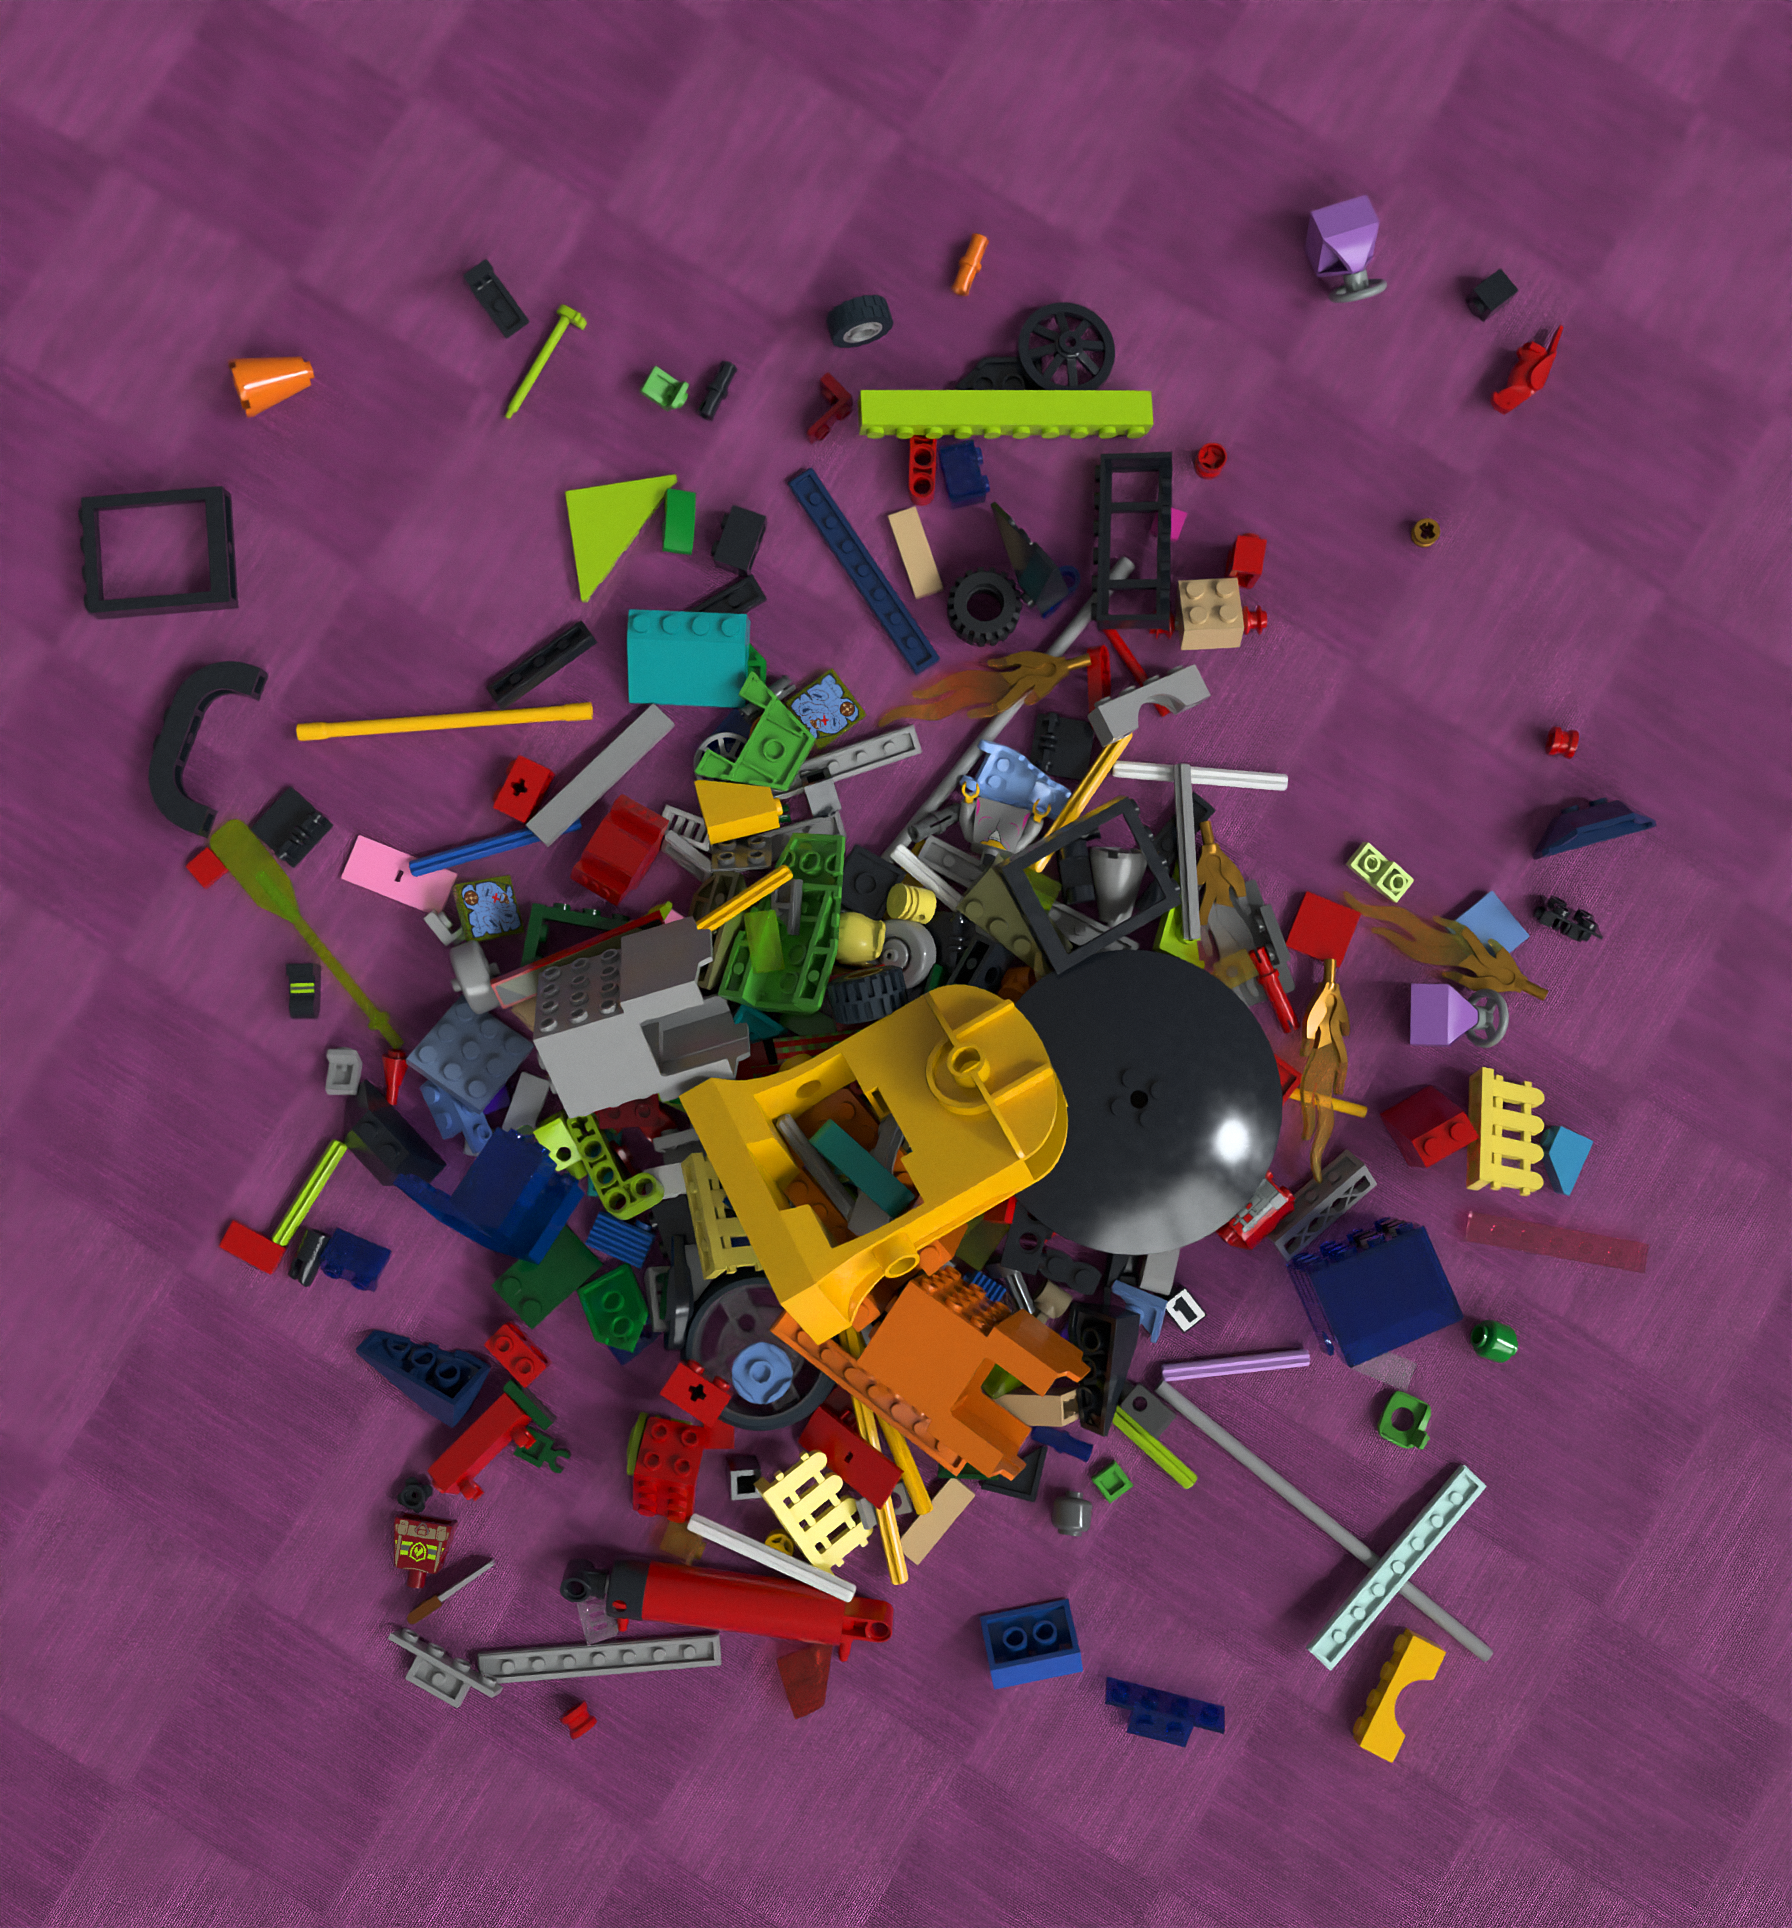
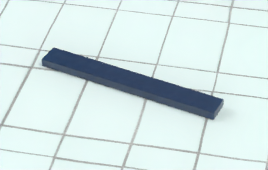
(863, 572)

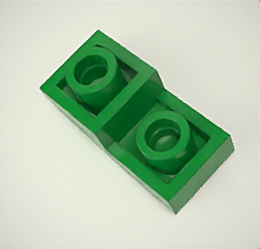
(679, 521)

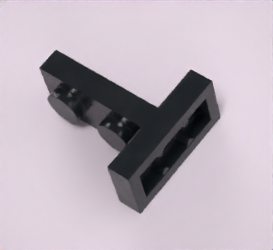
(495, 299)

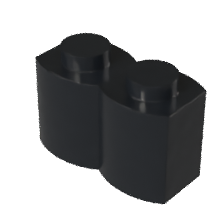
(1076, 1273)

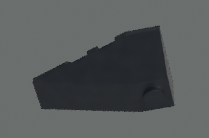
(1033, 568)

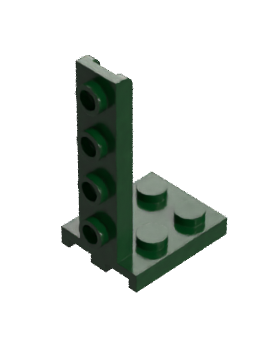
(538, 930)

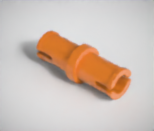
(970, 264)

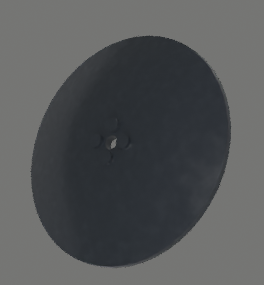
(1209, 1115)

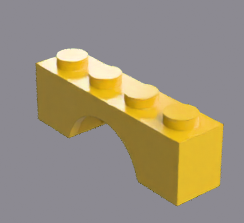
(1412, 1660)

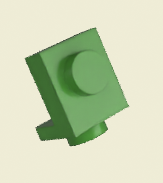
(664, 389)

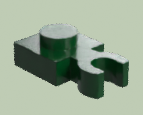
(542, 1451)

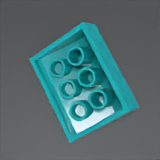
(687, 658)

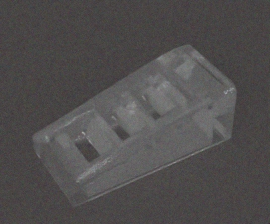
(588, 1623)

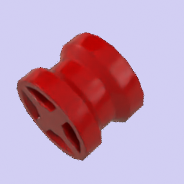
(1561, 742)
(578, 1719)

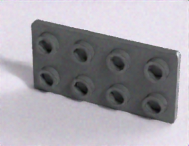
(1265, 933)

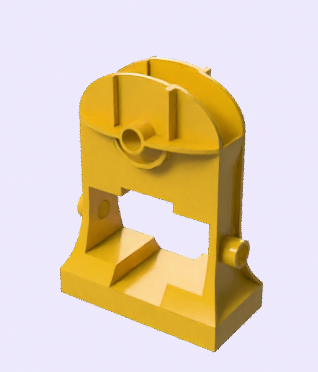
(969, 1099)

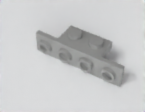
(441, 1674)

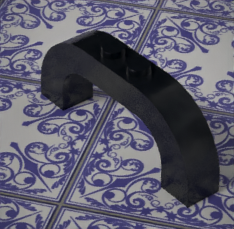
(179, 734)

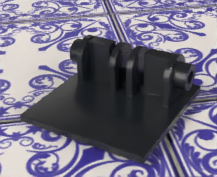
(1062, 746)
(292, 827)
(1577, 923)
(951, 936)

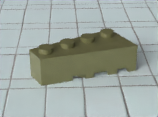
(994, 911)

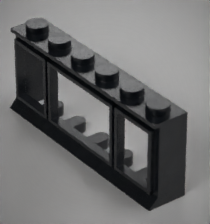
(1101, 583)

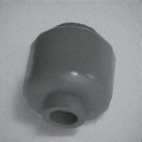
(1071, 1514)

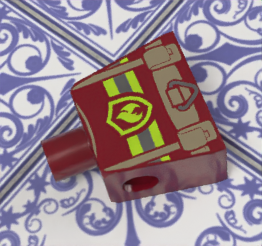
(421, 1545)

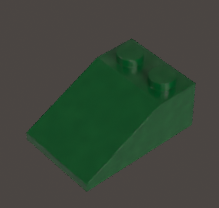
(540, 1289)

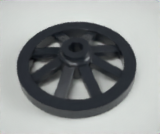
(1061, 352)

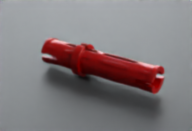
(1269, 979)

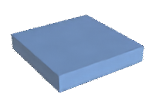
(1492, 920)

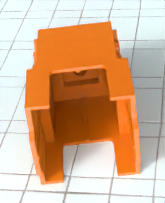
(941, 1349)

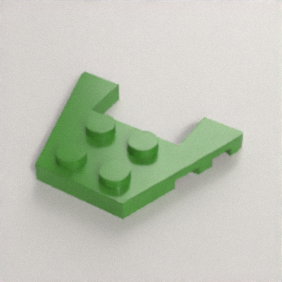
(772, 751)

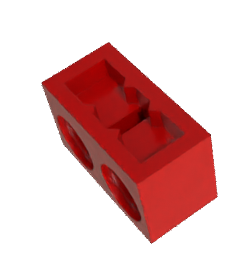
(1246, 559)
(518, 1353)

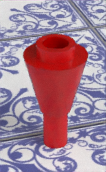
(394, 1071)

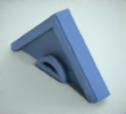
(1149, 1307)

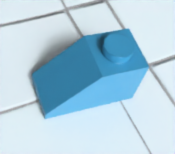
(1564, 1157)

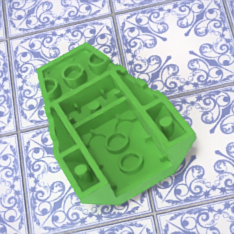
(807, 956)

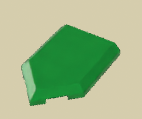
(615, 1308)

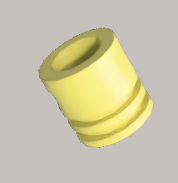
(911, 903)

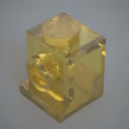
(1243, 964)

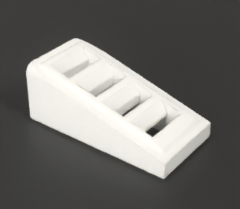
(669, 813)

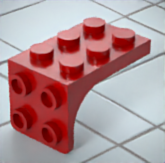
(668, 1469)

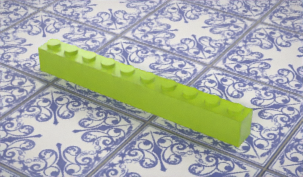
(1004, 413)

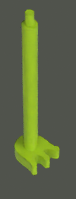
(567, 316)

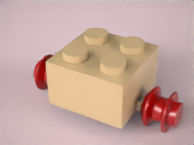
(1211, 615)

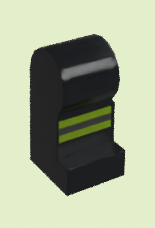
(304, 990)

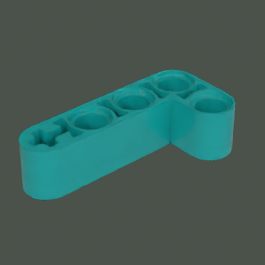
(861, 1168)

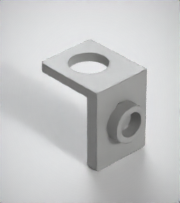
(868, 1513)

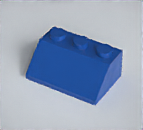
(1031, 1644)

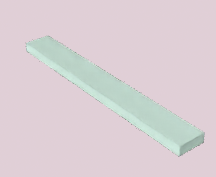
(1395, 1567)

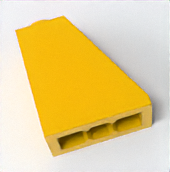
(736, 809)

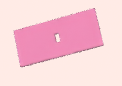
(377, 868)

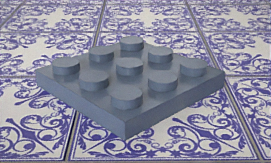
(470, 1055)

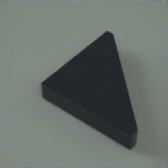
(1026, 1483)

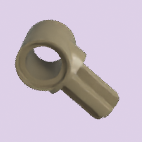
(1050, 1301)

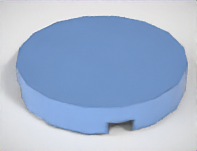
(762, 1373)

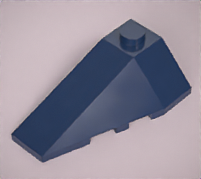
(431, 1377)

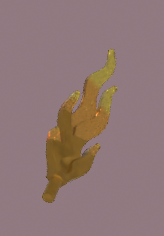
(1002, 689)

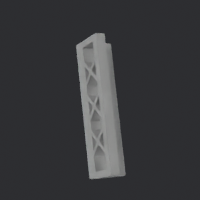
(1316, 1201)

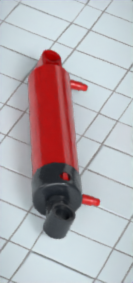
(727, 1602)

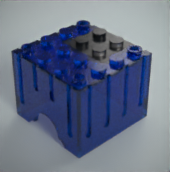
(1374, 1290)

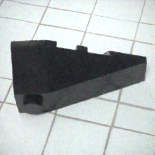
(1108, 1341)

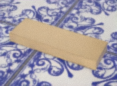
(915, 553)
(929, 1528)

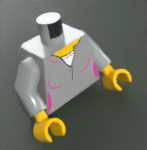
(997, 826)

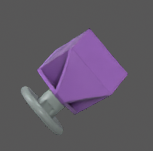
(1343, 243)
(1444, 1016)

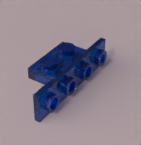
(1162, 1713)

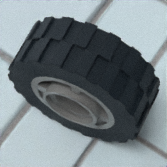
(859, 321)

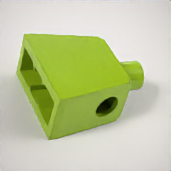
(555, 1134)

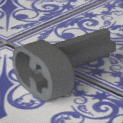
(1014, 1283)

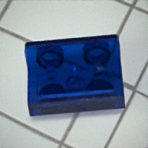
(354, 1260)

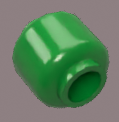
(1494, 1341)

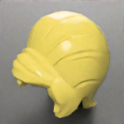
(859, 939)

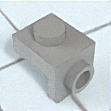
(343, 1071)

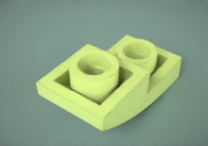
(1379, 872)

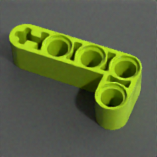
(607, 1162)

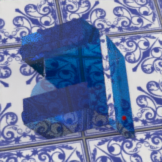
(500, 1198)

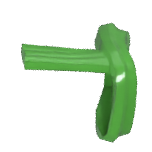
(1416, 1434)

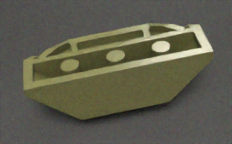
(708, 897)

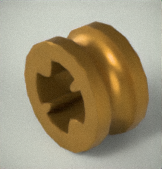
(1434, 533)

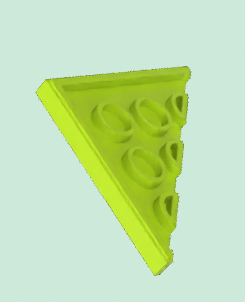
(606, 523)

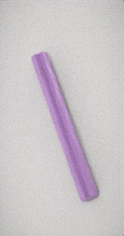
(1235, 1365)

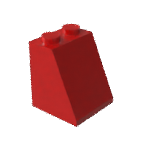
(1428, 1127)

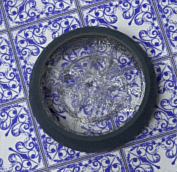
(736, 1300)

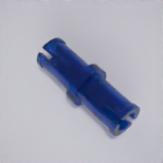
(1062, 1442)

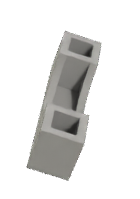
(1119, 717)

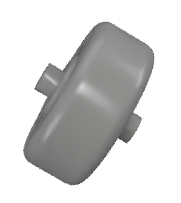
(908, 947)
(474, 976)

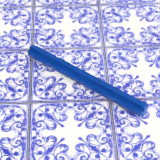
(478, 850)

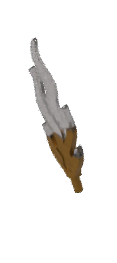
(1216, 909)

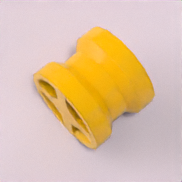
(784, 1538)

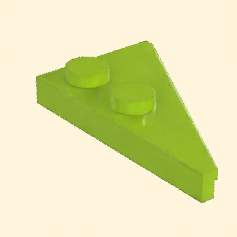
(1170, 935)

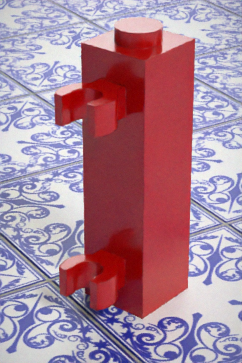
(479, 1446)

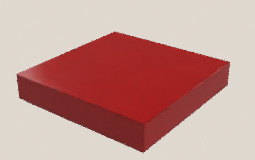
(1322, 928)

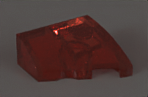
(806, 1677)

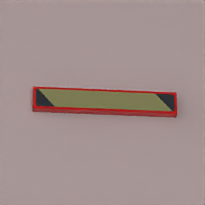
(523, 982)

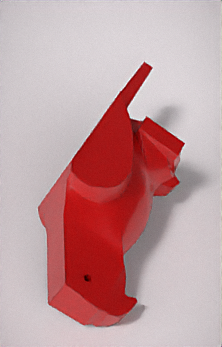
(1527, 374)

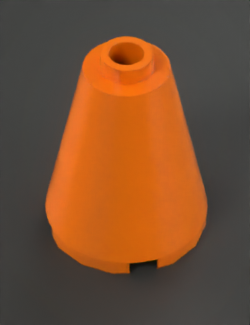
(268, 380)

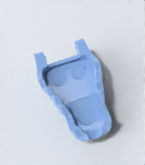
(1015, 781)

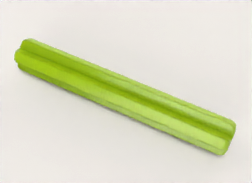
(309, 1192)
(1154, 1448)

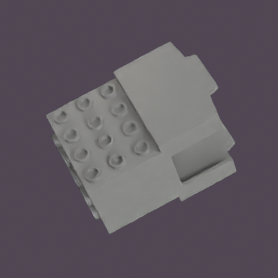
(635, 1022)

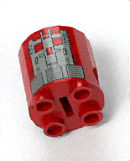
(1258, 1216)

